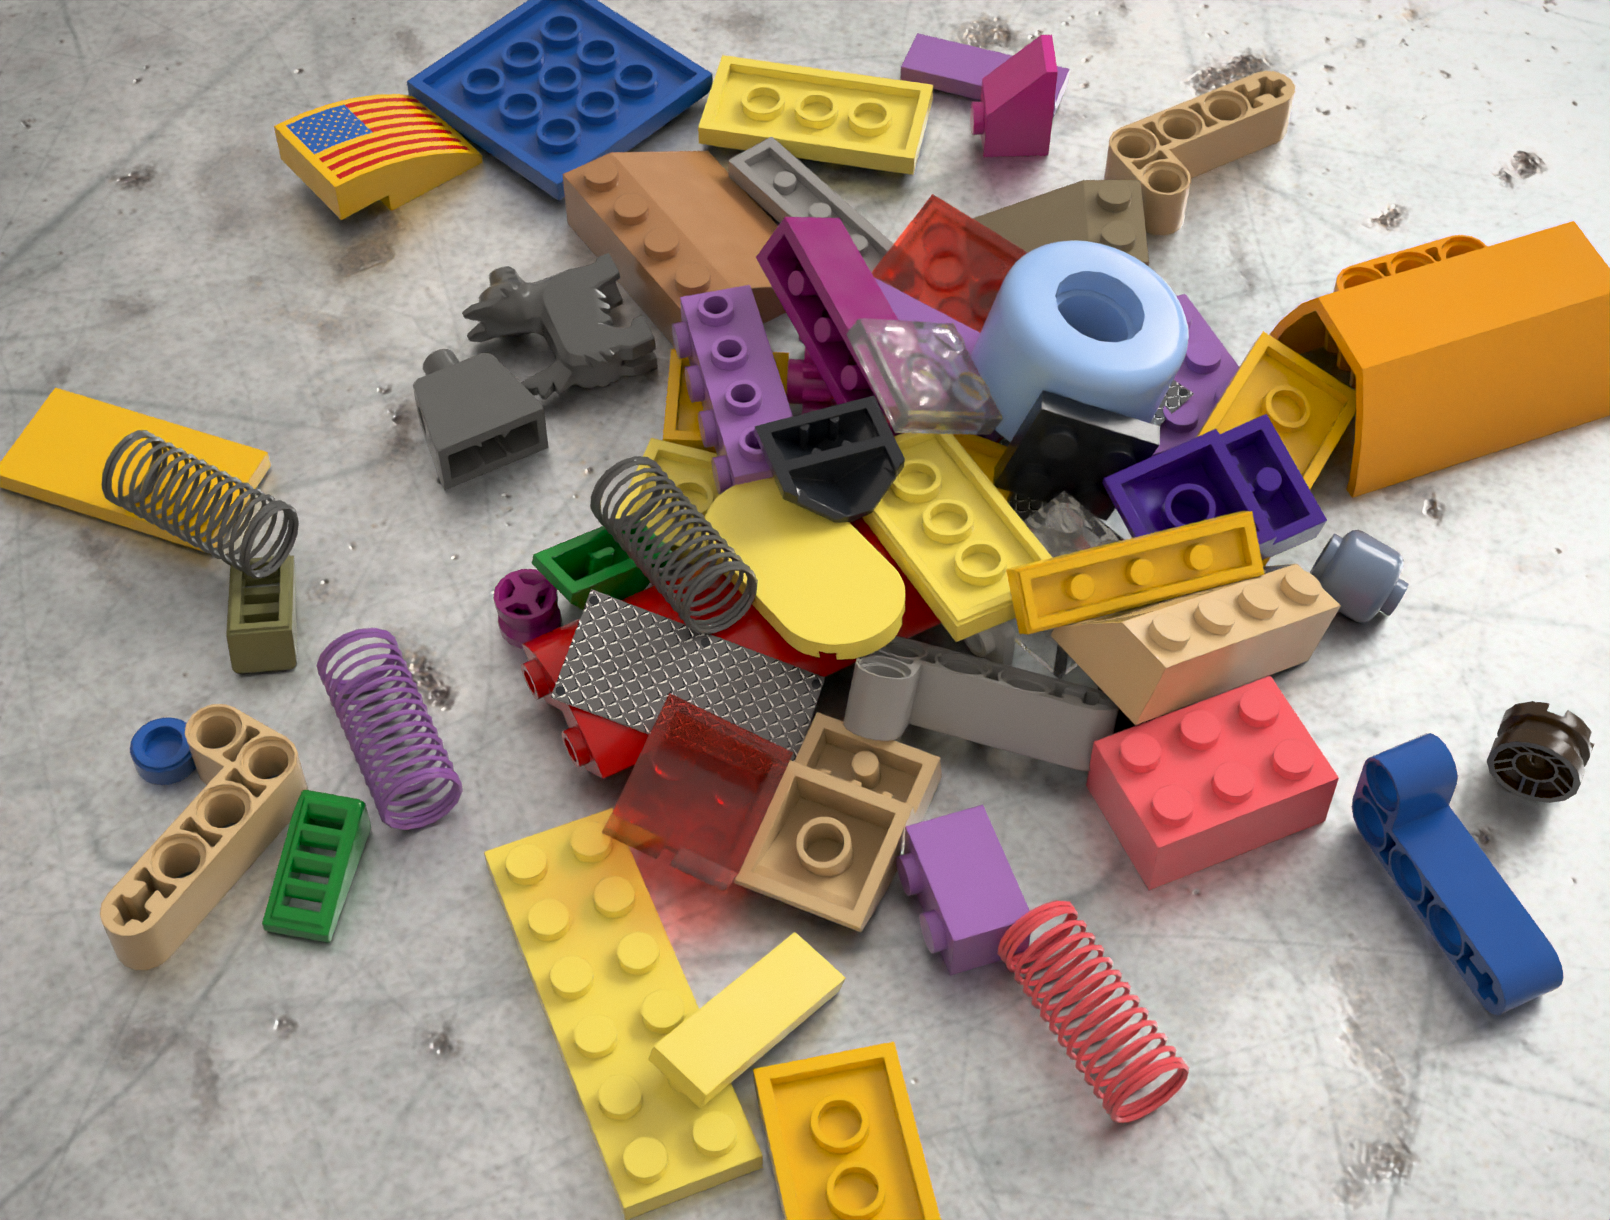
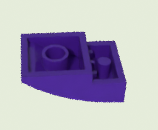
(1220, 477)

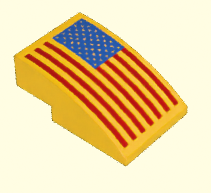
(373, 151)

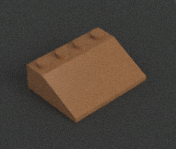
(671, 229)

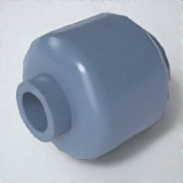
(1361, 575)

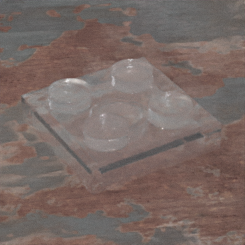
(924, 377)

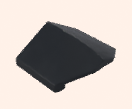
(833, 458)

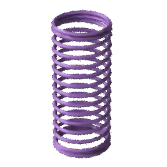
(370, 680)

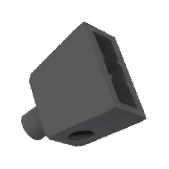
(475, 416)

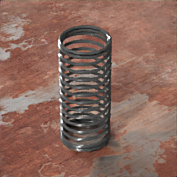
(153, 481)
(699, 583)

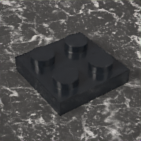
(1072, 451)

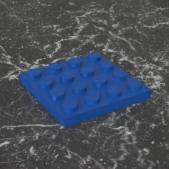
(559, 87)

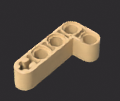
(1197, 138)
(152, 908)

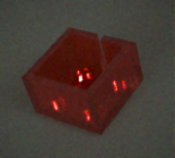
(698, 792)

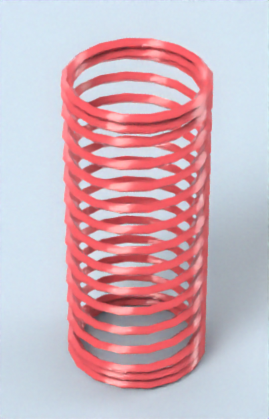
(1138, 1071)

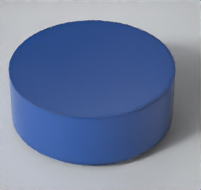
(162, 751)

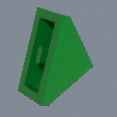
(595, 564)

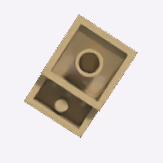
(839, 823)

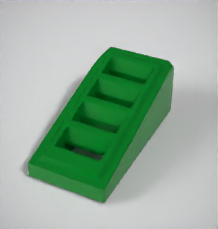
(327, 824)

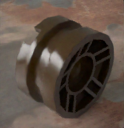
(1540, 752)

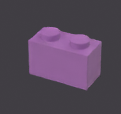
(962, 887)

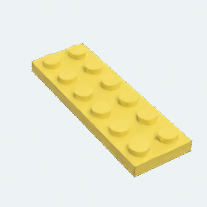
(608, 999)

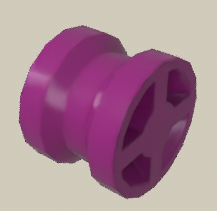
(531, 592)

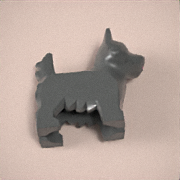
(574, 321)

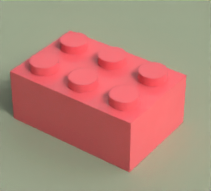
(1210, 782)

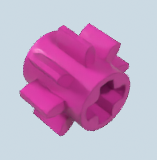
(807, 386)

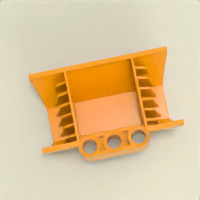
(1464, 348)

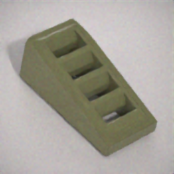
(262, 619)

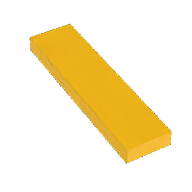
(1134, 572)

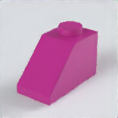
(1018, 103)

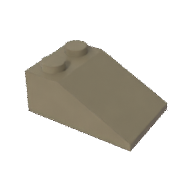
(1083, 211)

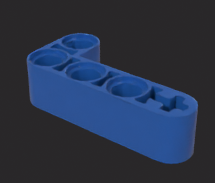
(1447, 876)

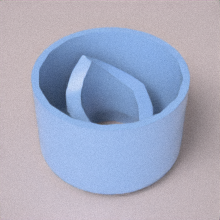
(1083, 328)

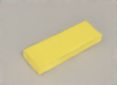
(746, 1019)

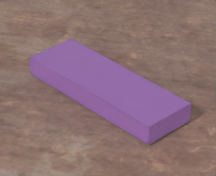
(959, 67)

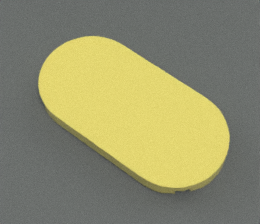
(814, 576)

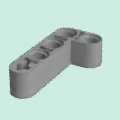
(976, 702)

